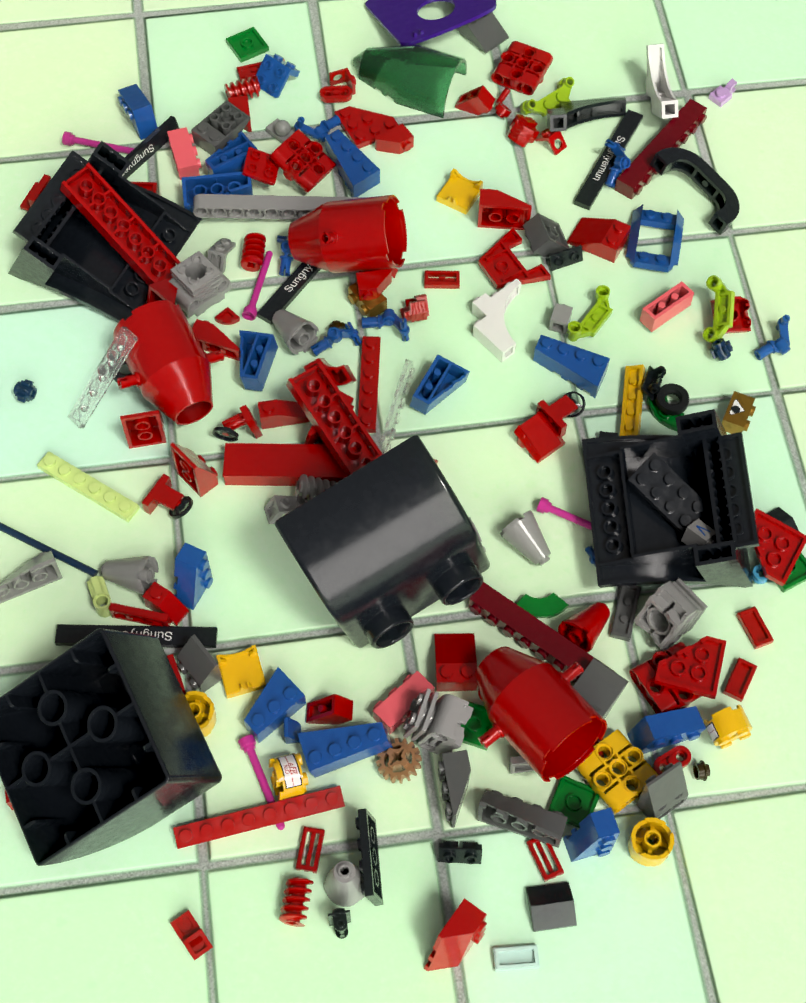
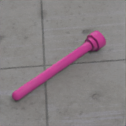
(70, 139)
(250, 311)
(546, 506)
(248, 745)

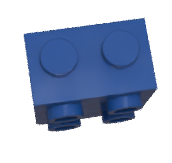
(274, 74)

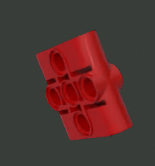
(522, 68)
(302, 160)
(667, 698)

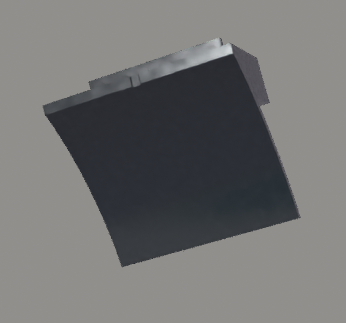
(74, 258)
(636, 541)

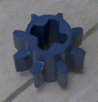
(721, 349)
(25, 391)

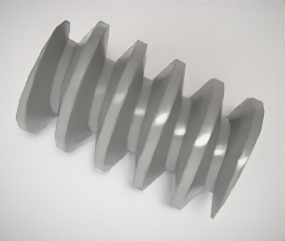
(311, 486)

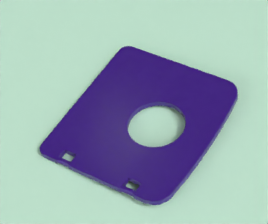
(408, 28)

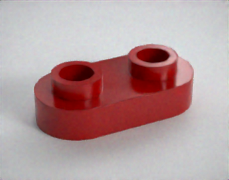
(335, 94)
(670, 757)

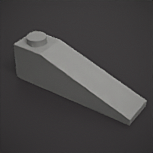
(31, 576)

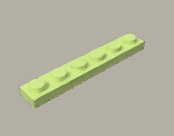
(88, 486)

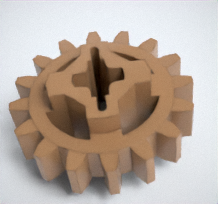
(402, 768)

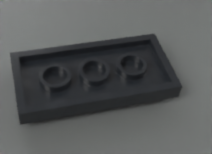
(668, 493)
(370, 863)

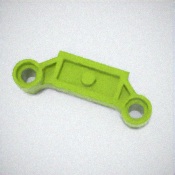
(550, 101)
(722, 309)
(594, 319)

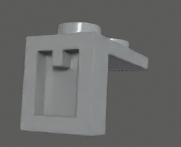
(218, 253)
(281, 505)

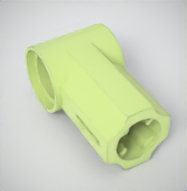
(100, 595)

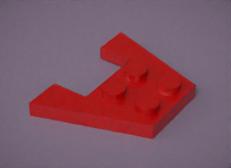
(503, 266)

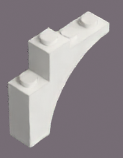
(657, 84)
(491, 327)

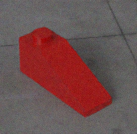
(213, 339)
(280, 413)

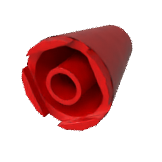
(585, 625)

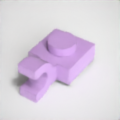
(722, 95)

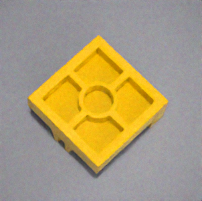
(459, 192)
(241, 672)

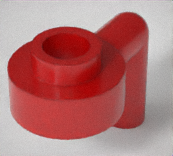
(502, 110)

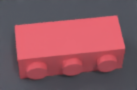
(184, 153)
(666, 306)
(396, 706)

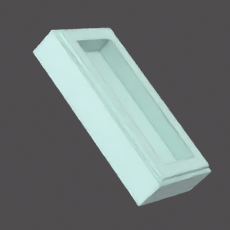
(516, 958)

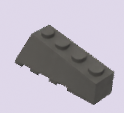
(522, 818)

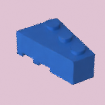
(438, 383)
(278, 700)
(666, 729)

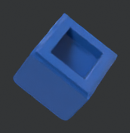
(291, 729)

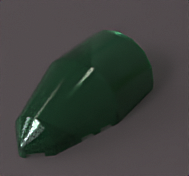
(410, 75)

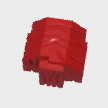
(523, 130)
(415, 308)

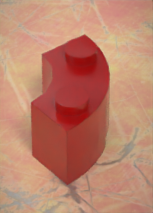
(341, 375)

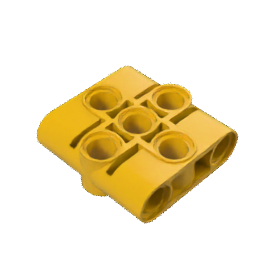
(615, 791)

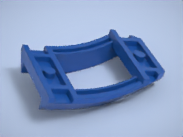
(658, 220)

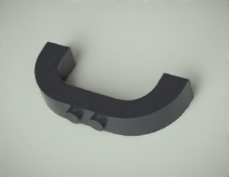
(706, 178)

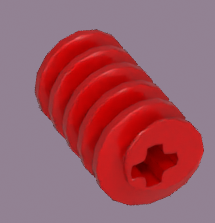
(243, 89)
(253, 252)
(294, 901)

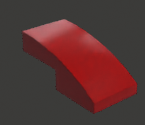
(191, 935)

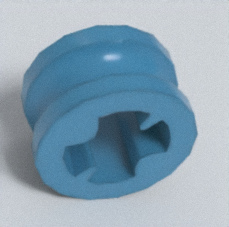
(755, 575)

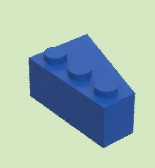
(138, 110)
(231, 157)
(256, 358)
(193, 575)
(594, 837)

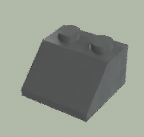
(545, 235)
(198, 665)

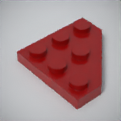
(363, 125)
(778, 547)
(693, 668)

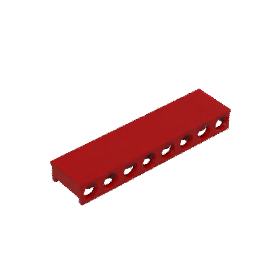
(118, 226)
(333, 419)
(278, 464)

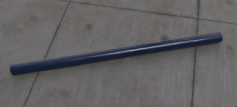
(44, 548)

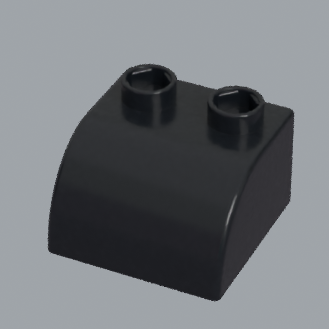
(386, 545)
(73, 742)

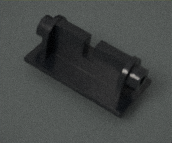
(565, 257)
(653, 381)
(469, 853)
(339, 919)

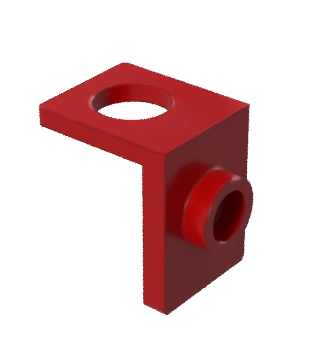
(346, 77)
(549, 136)

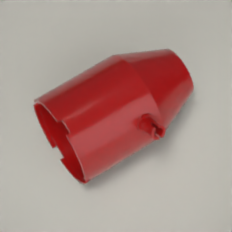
(351, 235)
(169, 362)
(538, 711)

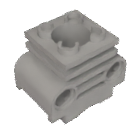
(198, 284)
(670, 613)
(437, 721)

